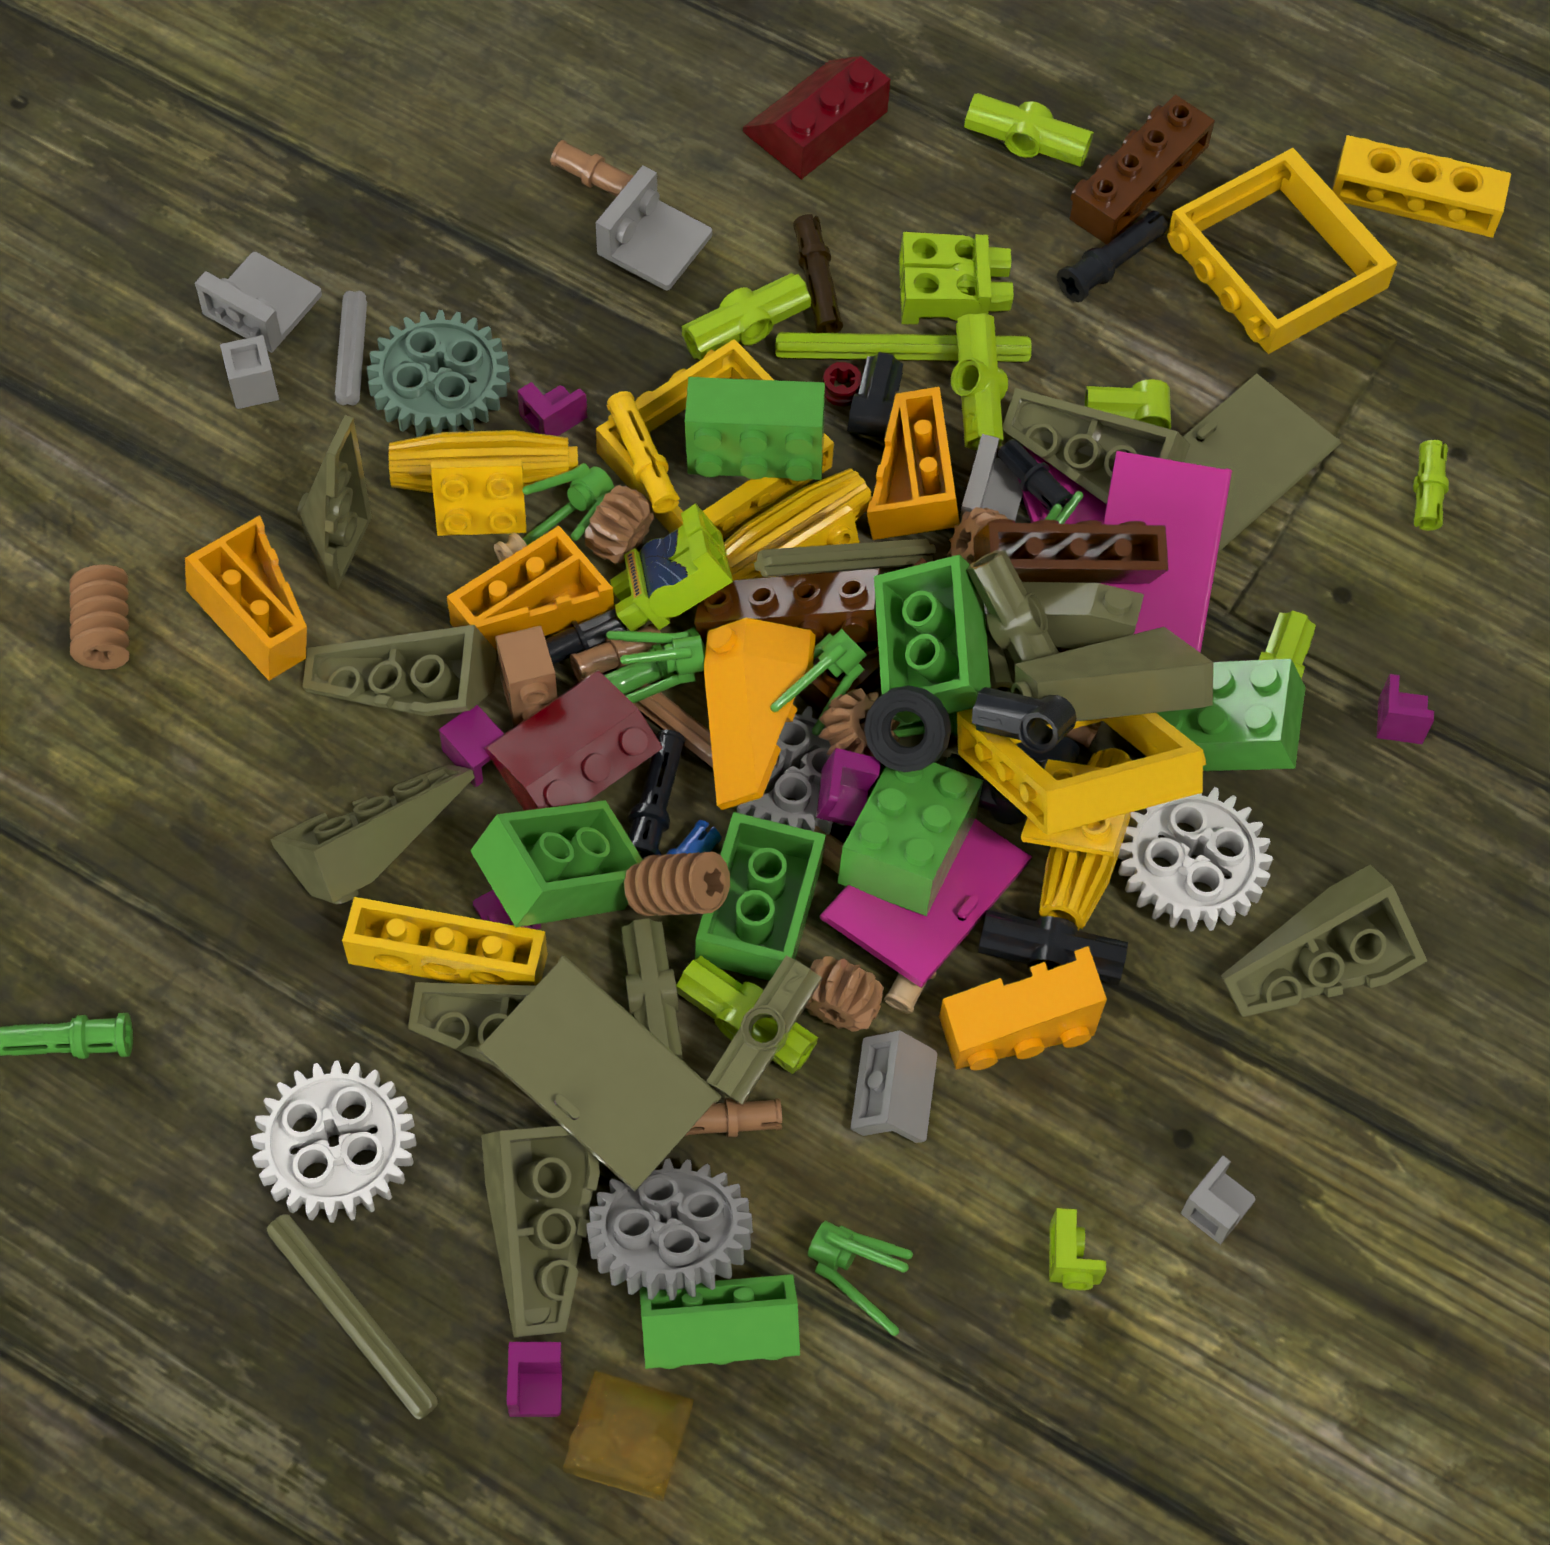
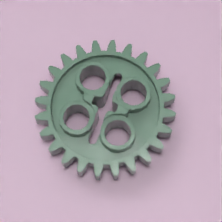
(438, 374)

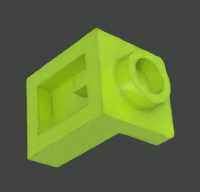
(1065, 1246)

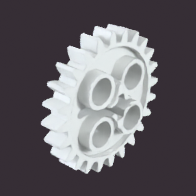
(1172, 887)
(343, 1182)

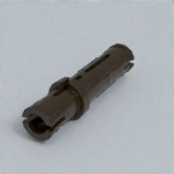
(814, 260)

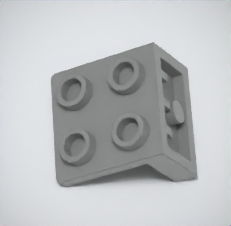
(648, 234)
(258, 299)

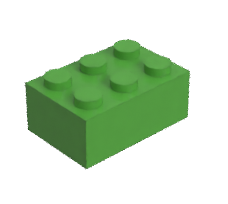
(755, 428)
(932, 633)
(1251, 717)
(910, 835)
(557, 862)
(768, 896)

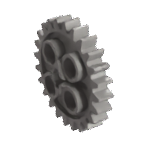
(795, 783)
(670, 1230)

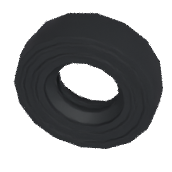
(880, 737)

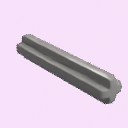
(351, 348)

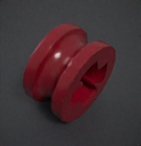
(842, 373)

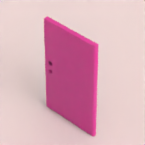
(1192, 507)
(920, 943)

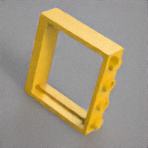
(1323, 211)
(670, 399)
(1166, 774)

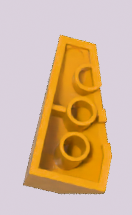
(744, 674)

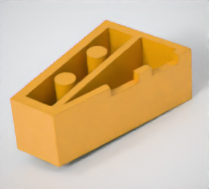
(915, 473)
(537, 586)
(248, 597)
(1024, 1015)

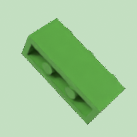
(722, 1324)

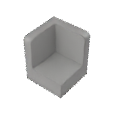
(249, 372)
(1218, 1203)

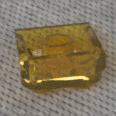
(628, 1436)

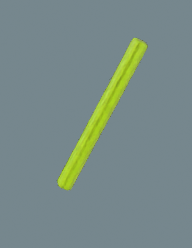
(900, 345)

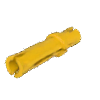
(648, 466)

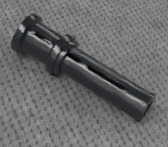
(1099, 264)
(650, 814)

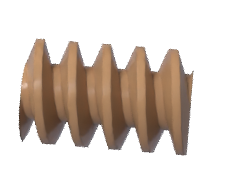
(99, 617)
(677, 884)

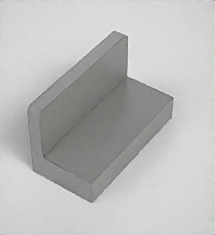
(992, 482)
(894, 1086)

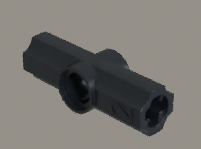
(1051, 942)

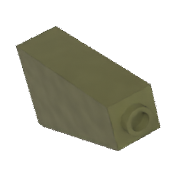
(1122, 676)

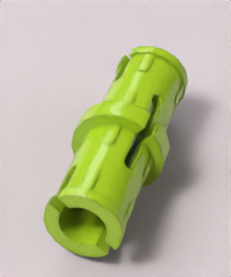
(1430, 485)

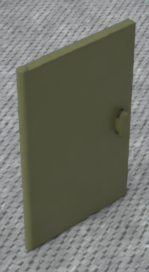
(1263, 443)
(602, 1068)

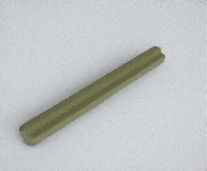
(842, 557)
(352, 1316)

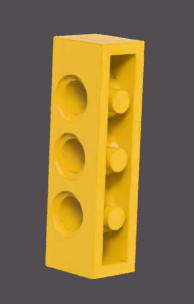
(1421, 186)
(442, 945)

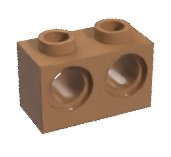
(526, 672)

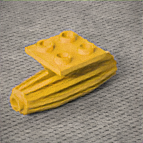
(479, 475)
(809, 517)
(1080, 857)

